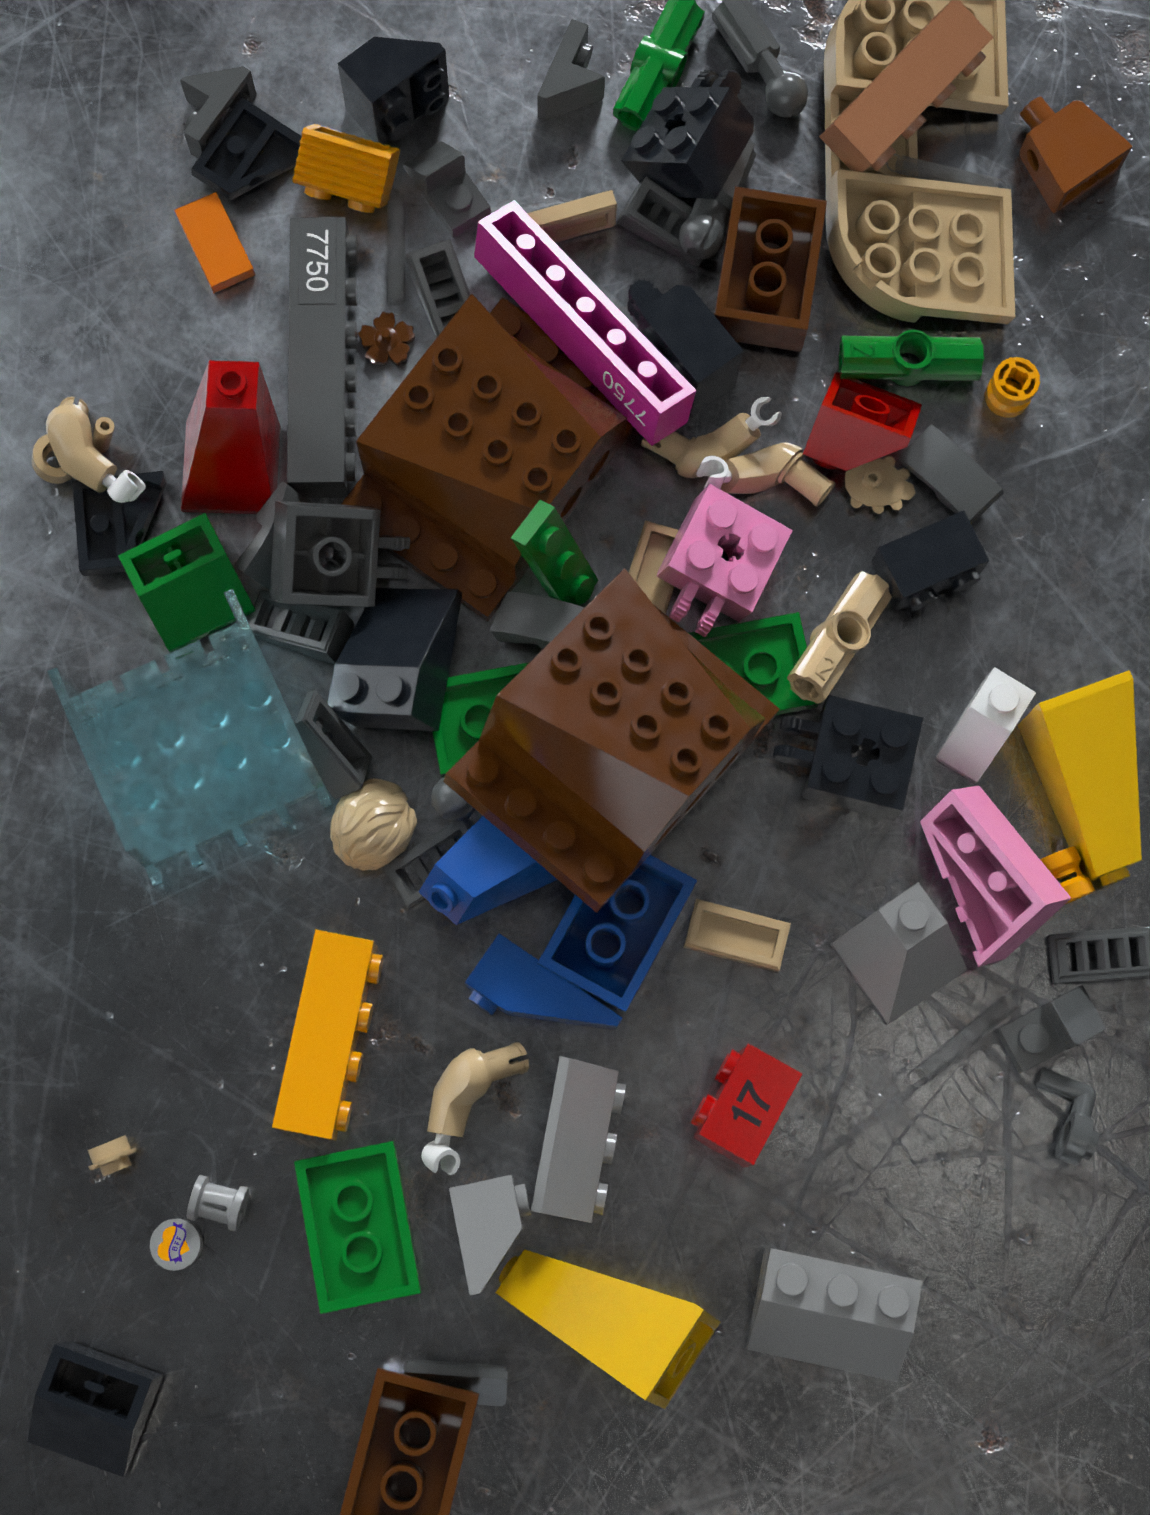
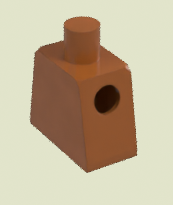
(1069, 150)

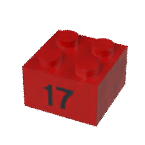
(746, 1105)

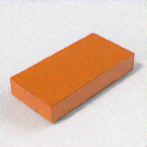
(215, 242)

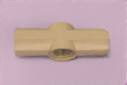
(828, 653)

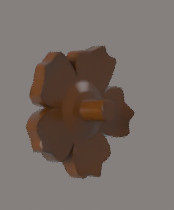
(386, 340)

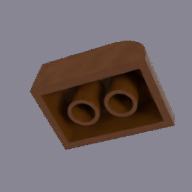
(770, 267)
(410, 1447)

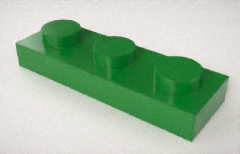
(554, 555)

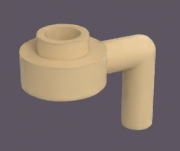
(42, 451)

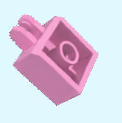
(695, 561)

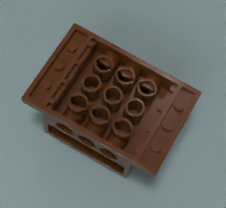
(475, 444)
(608, 741)

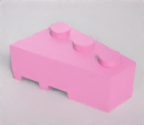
(992, 872)

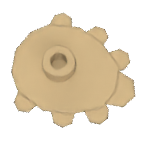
(878, 485)

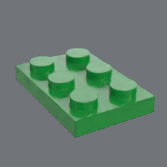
(357, 1227)

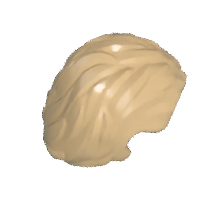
(372, 825)

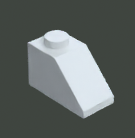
(985, 725)

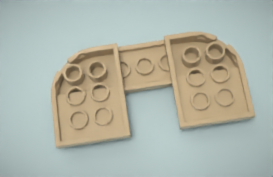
(906, 239)

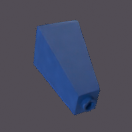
(481, 874)

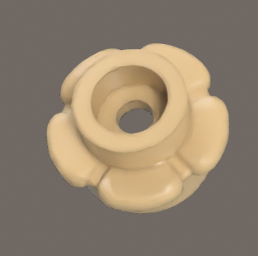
(111, 1156)

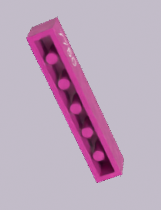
(584, 323)

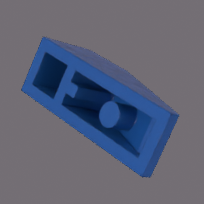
(519, 987)

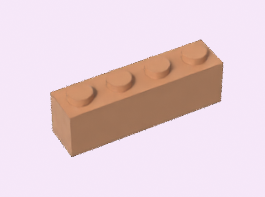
(907, 87)

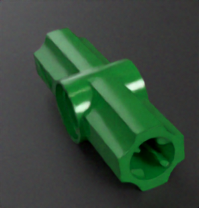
(658, 61)
(939, 358)

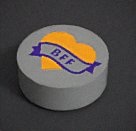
(176, 1244)

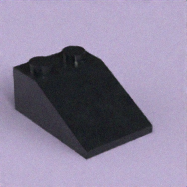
(397, 660)

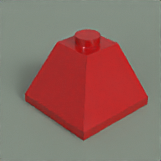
(859, 424)

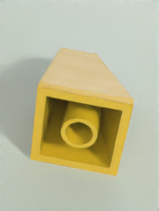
(1090, 772)
(621, 1327)

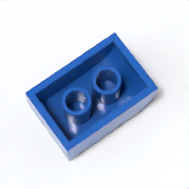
(617, 946)

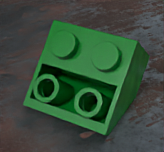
(184, 582)

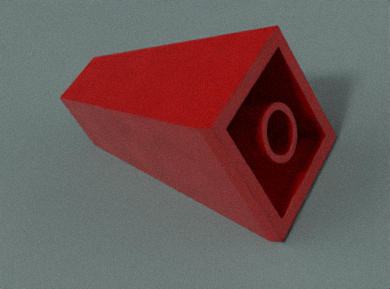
(230, 442)

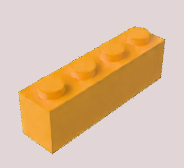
(326, 1036)

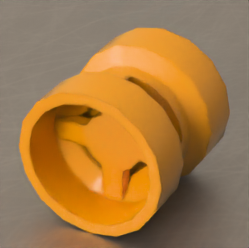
(1006, 396)
(1064, 864)

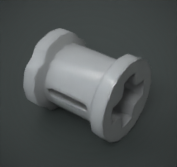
(217, 1203)

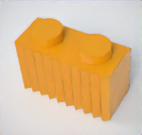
(345, 167)

